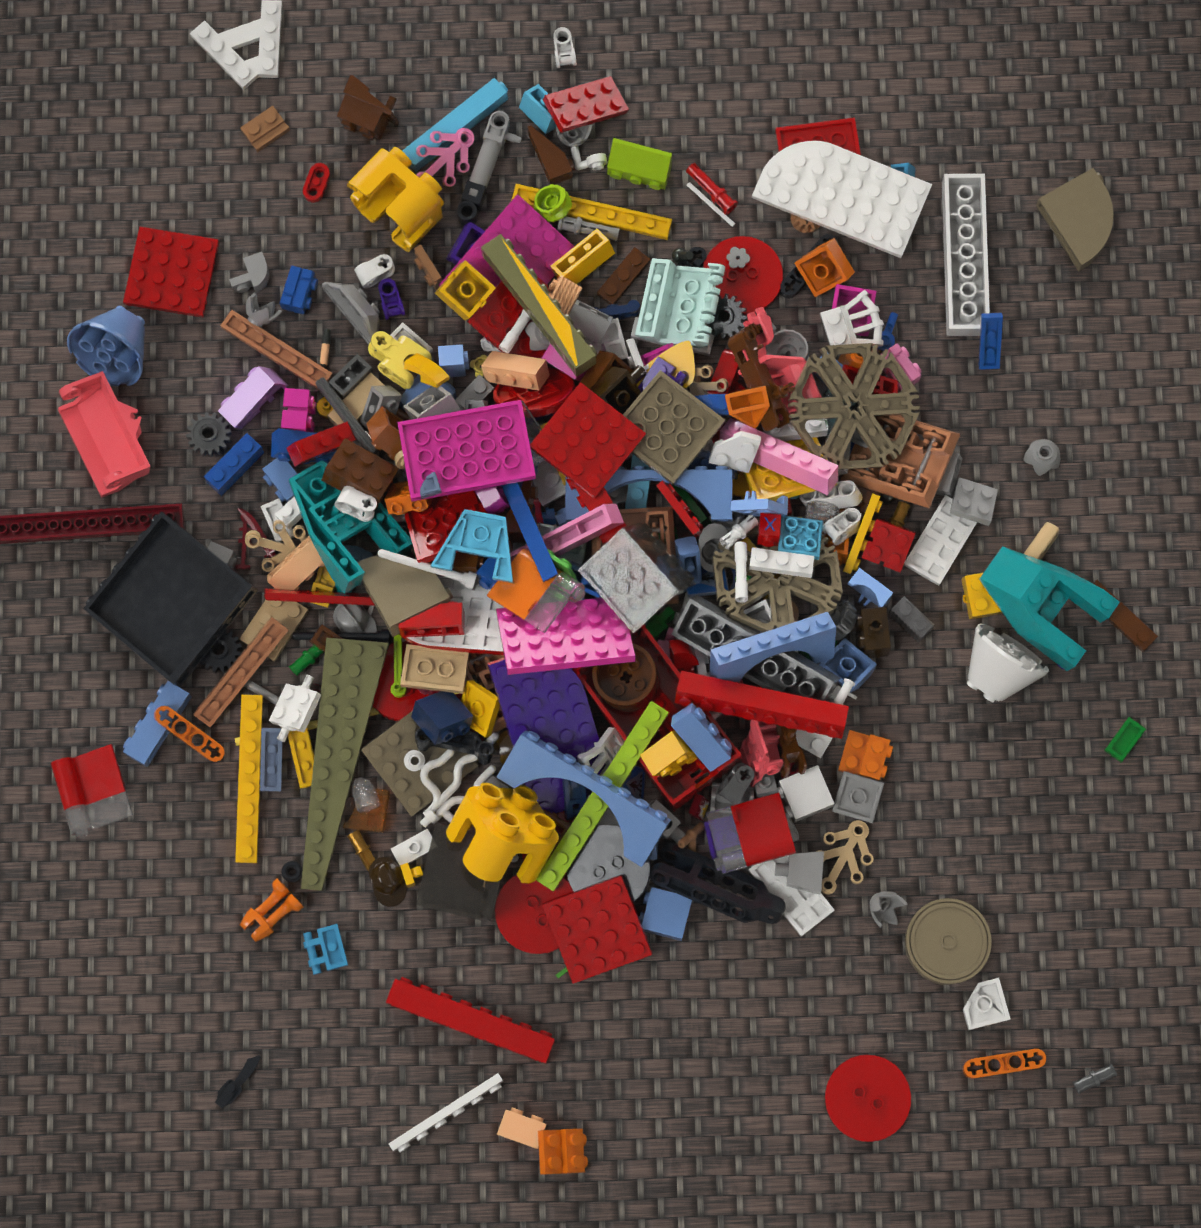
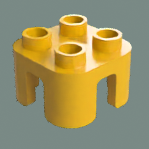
(392, 188)
(505, 825)

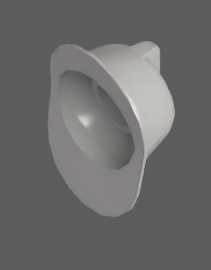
(709, 543)
(353, 619)

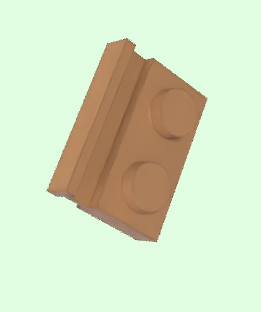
(265, 129)
(423, 262)

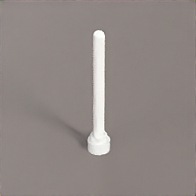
(466, 579)

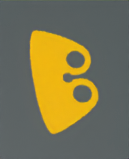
(681, 357)

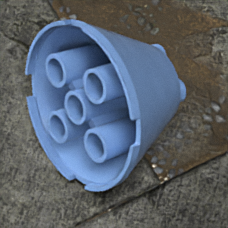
(110, 345)

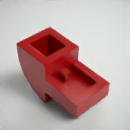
(682, 655)

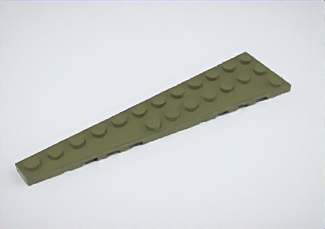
(345, 705)

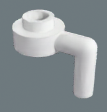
(593, 161)

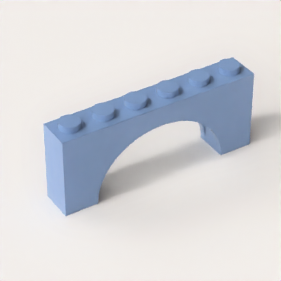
(810, 635)

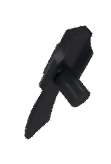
(232, 1088)

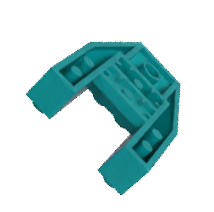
(331, 527)
(1032, 596)

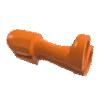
(265, 929)

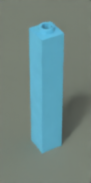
(464, 116)

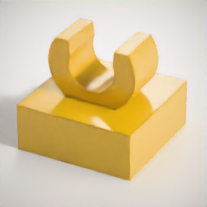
(410, 874)

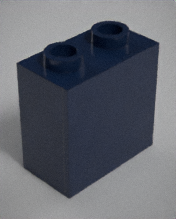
(442, 716)

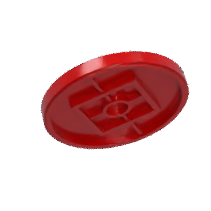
(756, 282)
(542, 401)
(384, 701)
(522, 916)
(867, 1098)

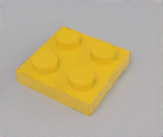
(482, 705)

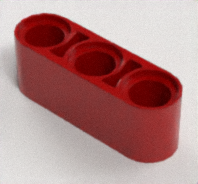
(728, 370)

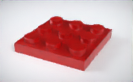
(681, 508)

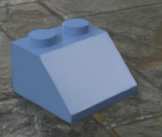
(850, 664)

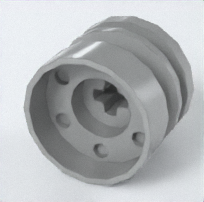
(788, 344)

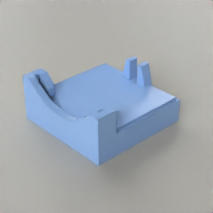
(755, 506)
(870, 589)

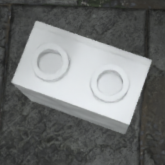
(805, 794)

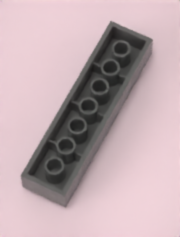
(709, 627)

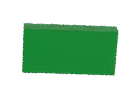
(1125, 739)

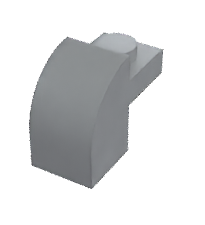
(256, 277)

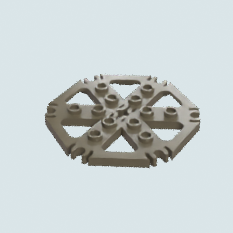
(858, 392)
(778, 589)

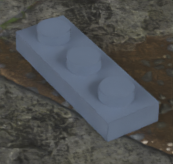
(270, 760)

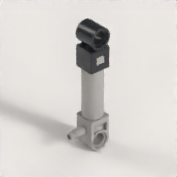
(476, 187)

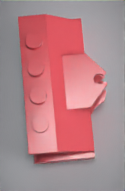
(104, 433)

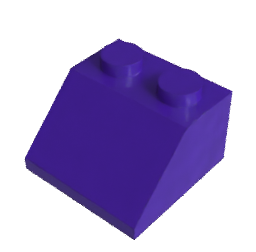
(464, 242)

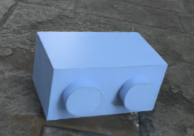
(453, 360)

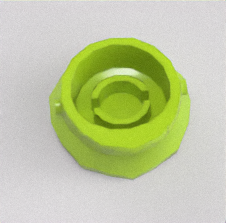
(552, 203)

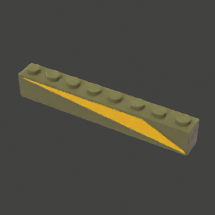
(539, 305)

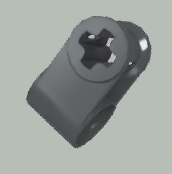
(735, 785)

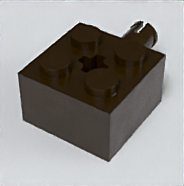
(619, 387)
(874, 632)

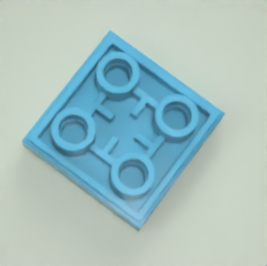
(800, 536)

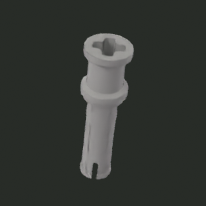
(577, 226)

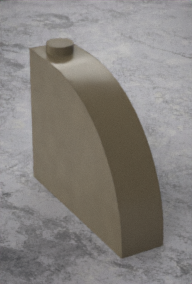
(1079, 216)
(401, 590)

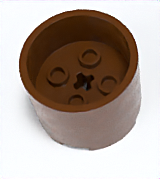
(633, 695)

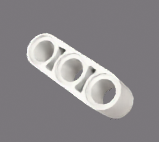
(842, 495)

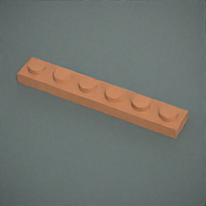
(274, 349)
(240, 671)

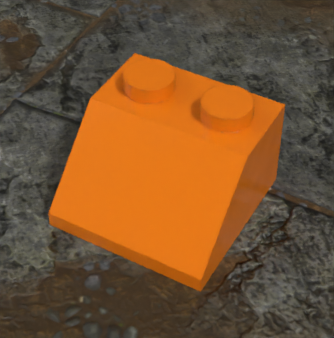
(824, 267)

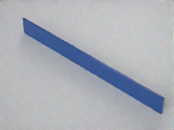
(530, 531)

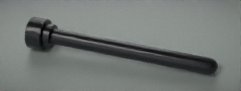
(381, 636)

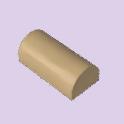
(1042, 541)

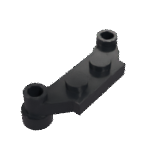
(468, 743)

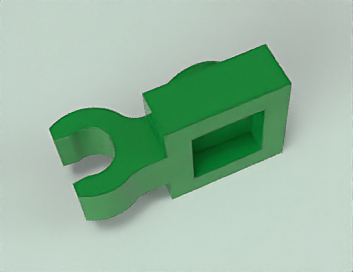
(657, 624)

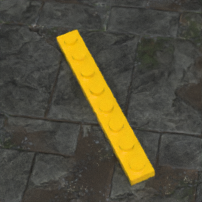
(249, 779)

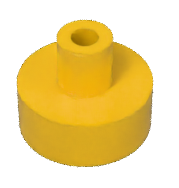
(324, 407)

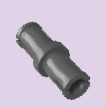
(1094, 1078)

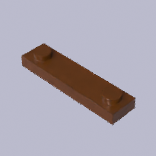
(1130, 624)

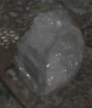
(821, 510)
(364, 795)

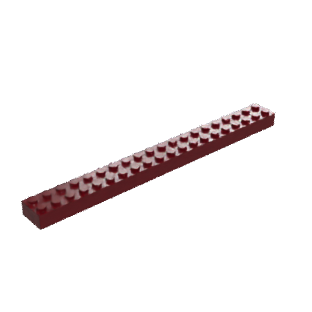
(83, 523)

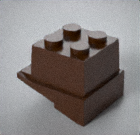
(364, 112)

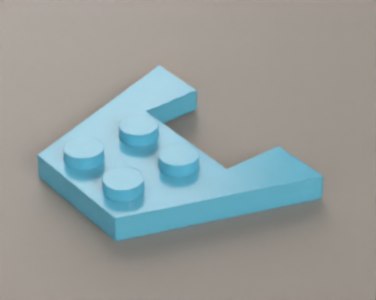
(481, 536)

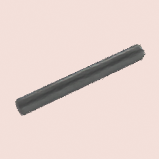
(345, 415)

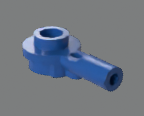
(887, 337)

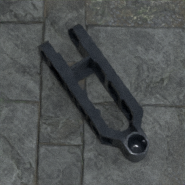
(759, 908)

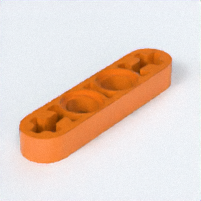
(190, 731)
(1003, 1060)

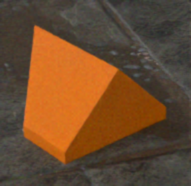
(748, 405)

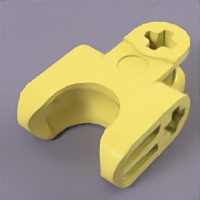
(392, 356)

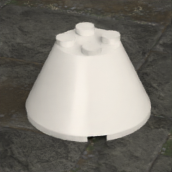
(1001, 665)

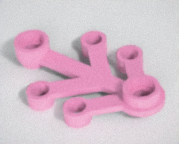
(447, 155)

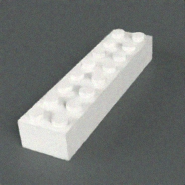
(965, 253)

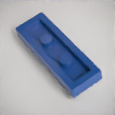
(990, 341)

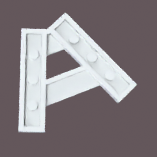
(222, 45)

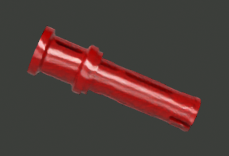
(717, 194)

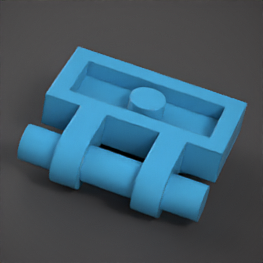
(332, 949)

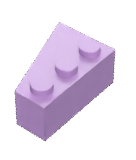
(251, 395)

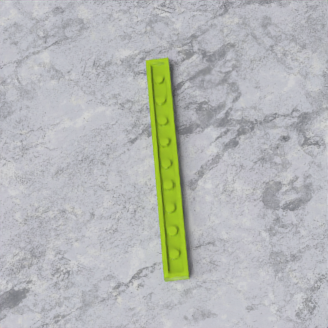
(594, 806)

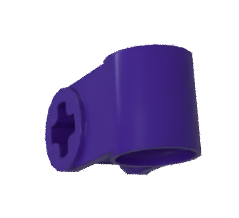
(391, 302)

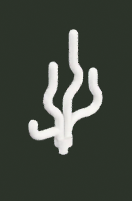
(441, 802)

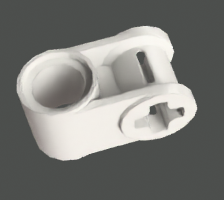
(564, 51)
(372, 272)
(355, 503)
(841, 527)

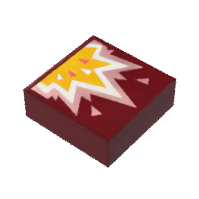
(699, 807)

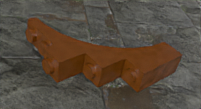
(468, 562)

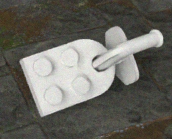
(818, 743)

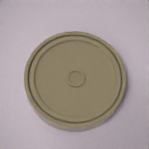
(948, 941)

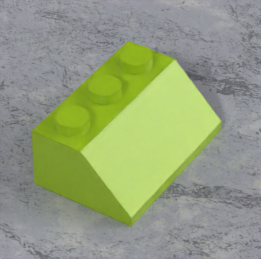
(639, 164)

